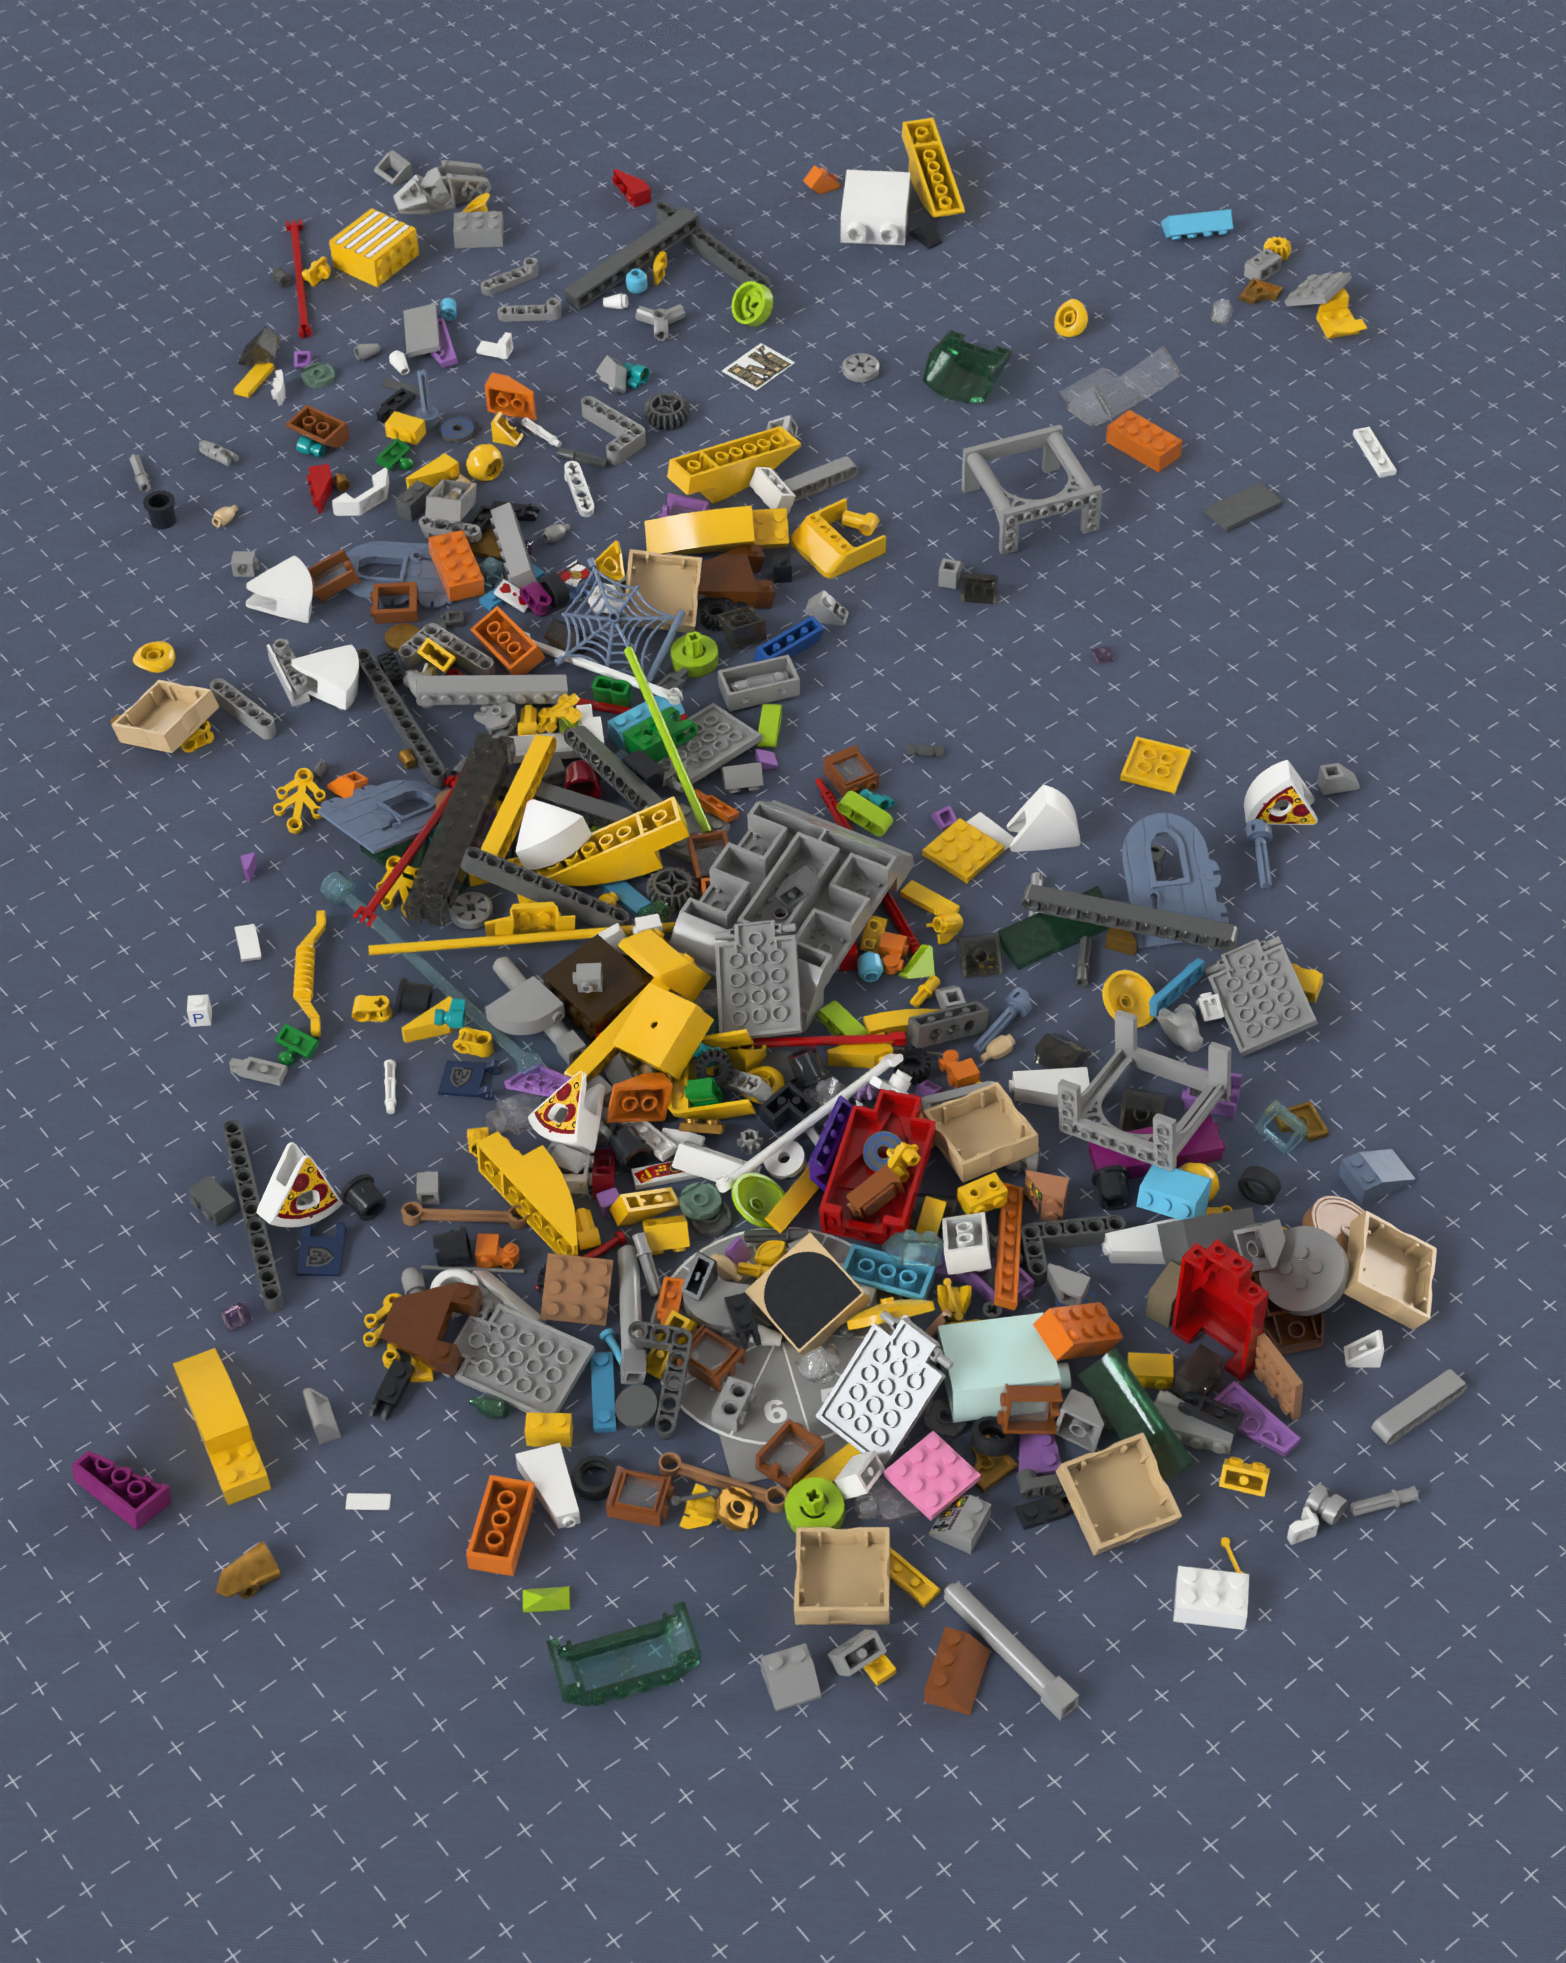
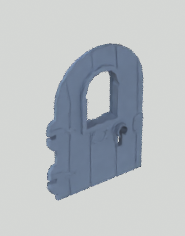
(416, 567)
(369, 815)
(1189, 895)

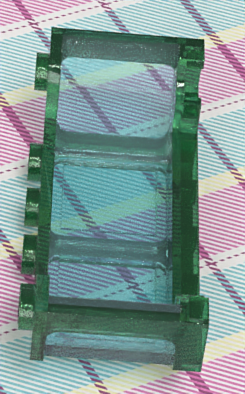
(626, 1660)

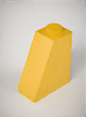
(436, 655)

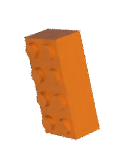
(1144, 441)
(456, 565)
(507, 643)
(1078, 1330)
(501, 1525)

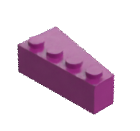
(122, 1491)

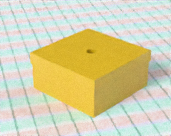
(663, 1031)

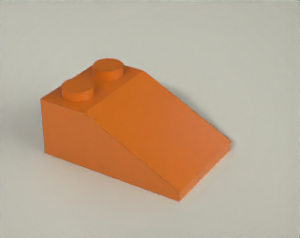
(509, 397)
(640, 1099)

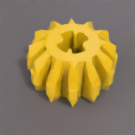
(1279, 246)

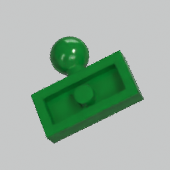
(394, 454)
(295, 1042)

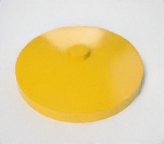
(896, 1308)

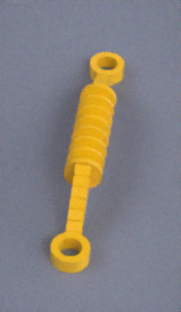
(305, 970)

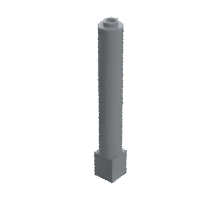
(567, 1042)
(633, 1357)
(1053, 1691)

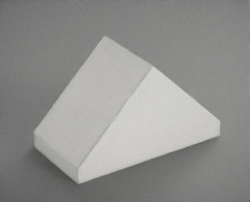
(613, 936)
(1365, 1351)

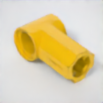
(865, 523)
(528, 721)
(475, 1135)
(587, 1233)

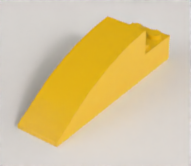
(930, 168)
(729, 467)
(717, 530)
(623, 848)
(535, 1185)
(222, 1426)

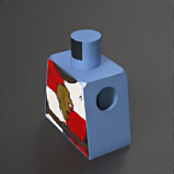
(575, 577)

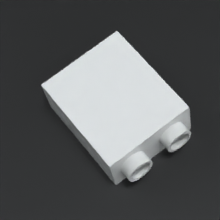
(875, 207)

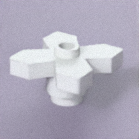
(898, 1082)

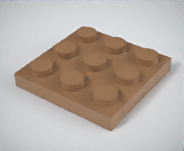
(576, 1289)
(1278, 1377)

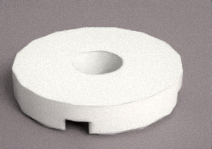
(790, 1168)

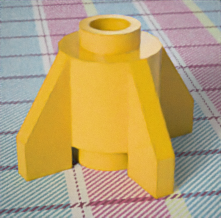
(947, 923)
(962, 1297)
(700, 1510)

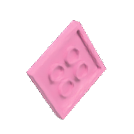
(931, 1475)

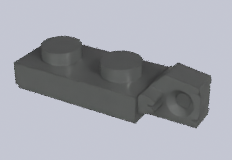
(674, 680)

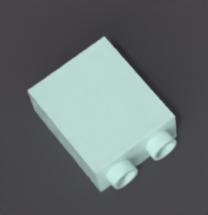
(994, 1354)

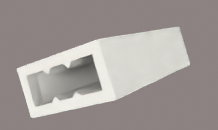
(1042, 1085)
(1135, 1245)
(552, 1483)

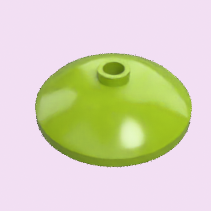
(755, 1197)

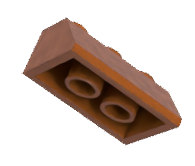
(319, 427)
(956, 1671)

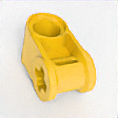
(198, 738)
(369, 1008)
(475, 1042)

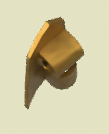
(248, 1573)

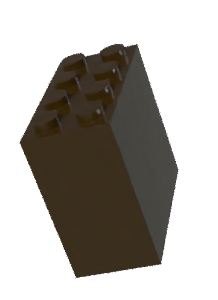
(595, 1010)

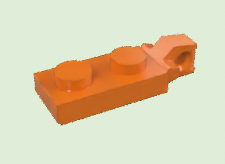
(717, 807)
(669, 1298)

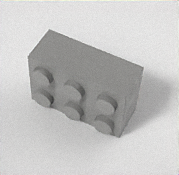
(478, 229)

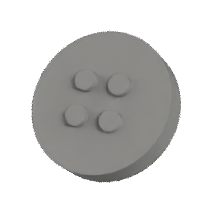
(1308, 1272)

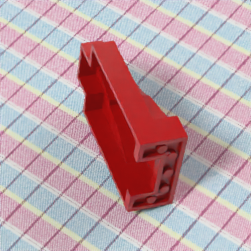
(895, 1114)
(1221, 1301)

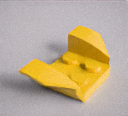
(1336, 317)
(534, 919)

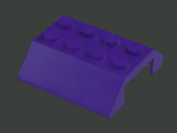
(829, 1142)

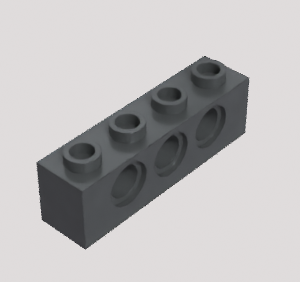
(947, 1024)

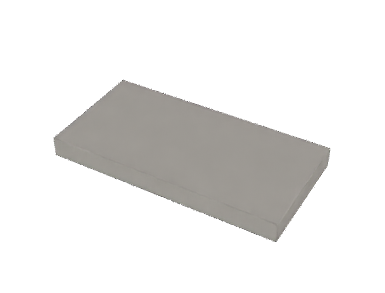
(421, 330)

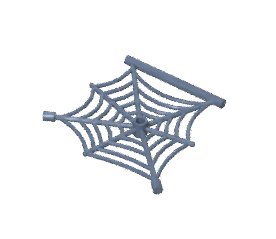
(615, 623)

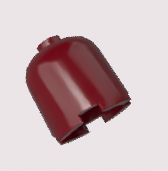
(582, 779)

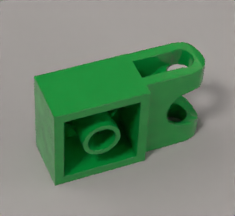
(647, 737)

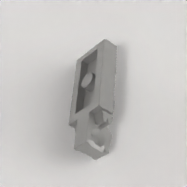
(259, 1070)

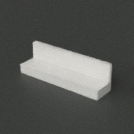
(294, 699)
(523, 743)
(705, 1161)
(499, 1293)

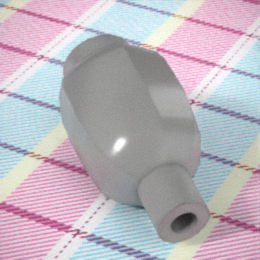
(555, 532)

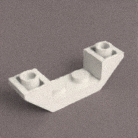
(348, 506)

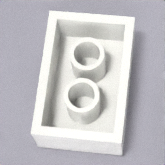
(966, 1243)
(1211, 1597)

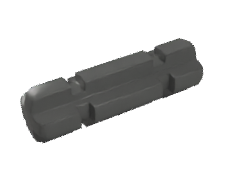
(925, 750)

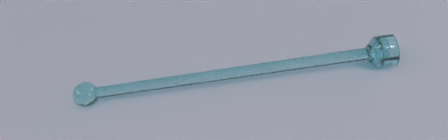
(340, 889)

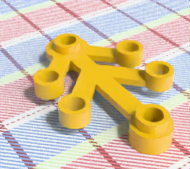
(548, 716)
(299, 798)
(400, 885)
(380, 1314)

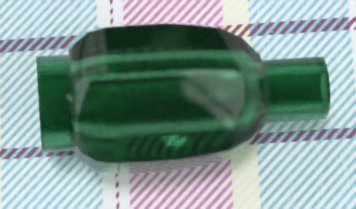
(490, 1407)

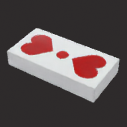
(511, 595)

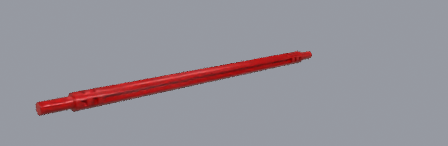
(888, 901)

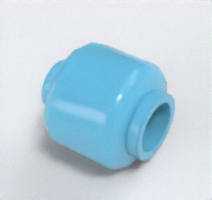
(636, 281)
(870, 966)

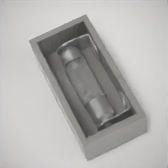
(450, 500)
(758, 682)

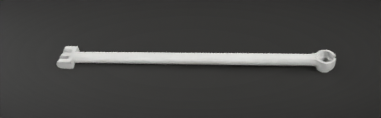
(672, 695)
(726, 1182)

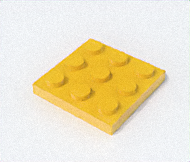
(1155, 765)
(963, 850)

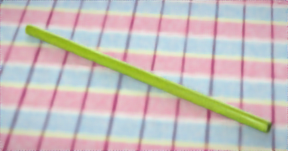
(667, 740)

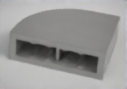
(525, 1009)
(712, 1308)

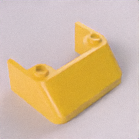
(665, 963)

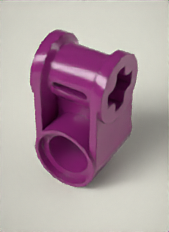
(536, 598)

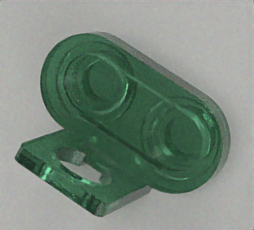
(658, 907)

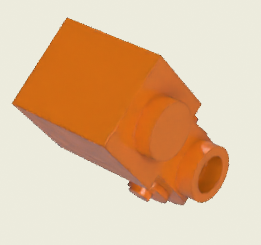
(892, 950)
(958, 1073)
(491, 1255)

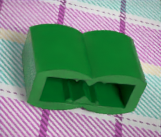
(612, 691)
(703, 1092)

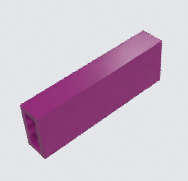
(1202, 1148)

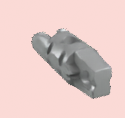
(217, 453)

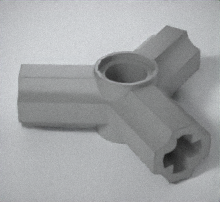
(660, 319)

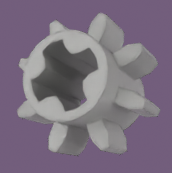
(750, 1141)

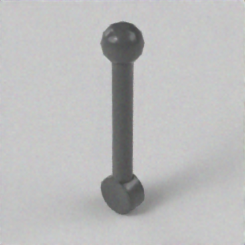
(676, 1500)

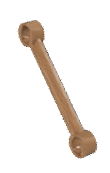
(461, 1215)
(721, 1481)

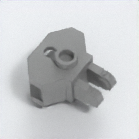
(497, 718)

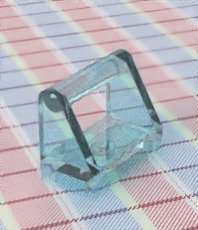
(1287, 1117)

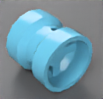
(448, 309)

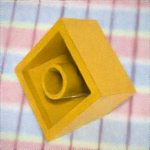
(666, 1233)

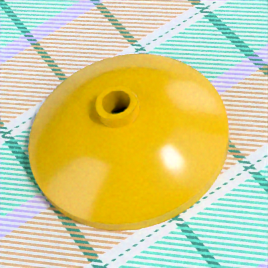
(1132, 991)

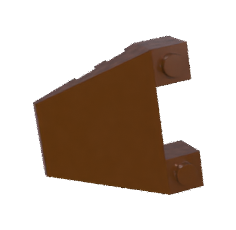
(733, 578)
(421, 1320)
(1289, 1331)

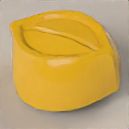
(770, 1252)

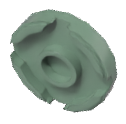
(318, 375)
(700, 1201)

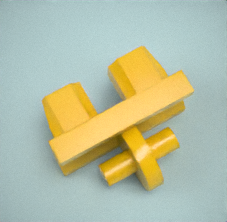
(318, 271)
(873, 933)
(902, 1157)

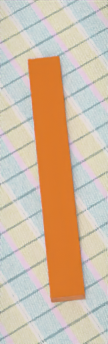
(1008, 1249)

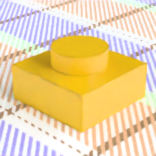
(880, 1669)

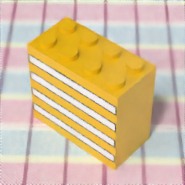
(374, 247)

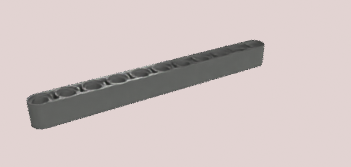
(716, 251)
(401, 719)
(593, 810)
(1130, 917)
(254, 1222)

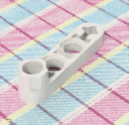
(572, 474)

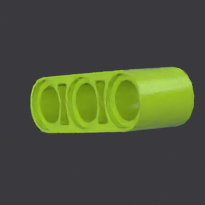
(770, 725)
(865, 813)
(839, 1020)

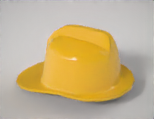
(478, 204)

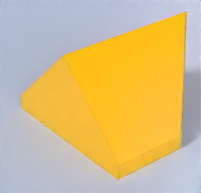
(504, 432)
(611, 562)
(746, 1059)

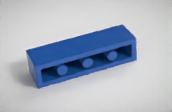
(791, 641)

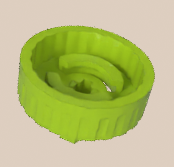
(760, 304)
(687, 654)
(816, 1497)

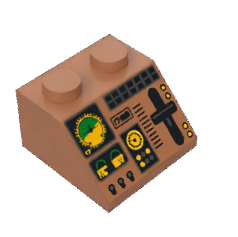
(1046, 1195)

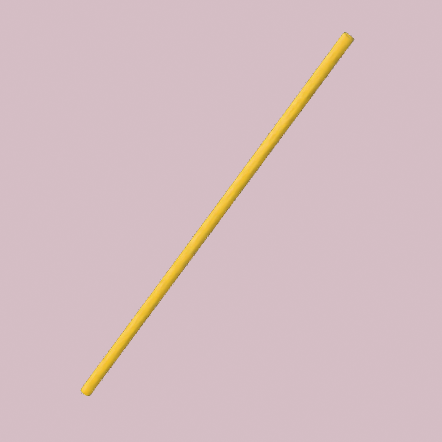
(498, 940)

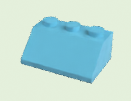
(1174, 1193)

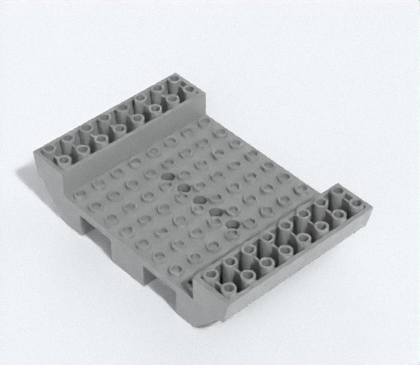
(745, 877)

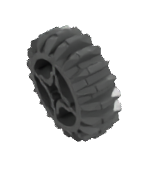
(667, 410)
(683, 884)

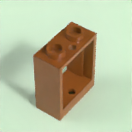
(395, 615)

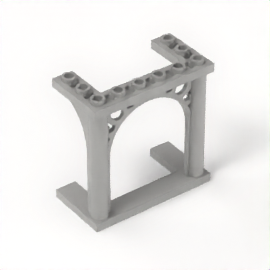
(1055, 452)
(1167, 1136)

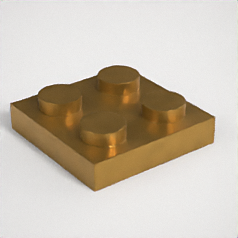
(694, 1125)

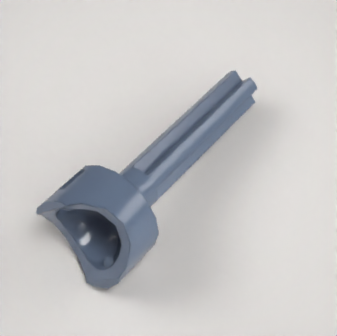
(426, 412)
(1260, 838)
(1016, 1006)

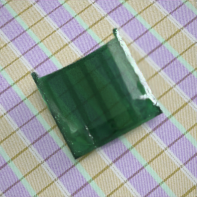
(964, 369)

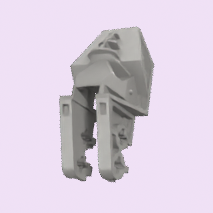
(441, 188)

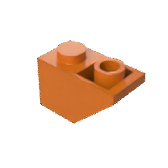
(821, 181)
(347, 784)

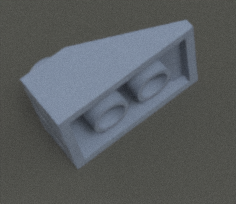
(1374, 1174)

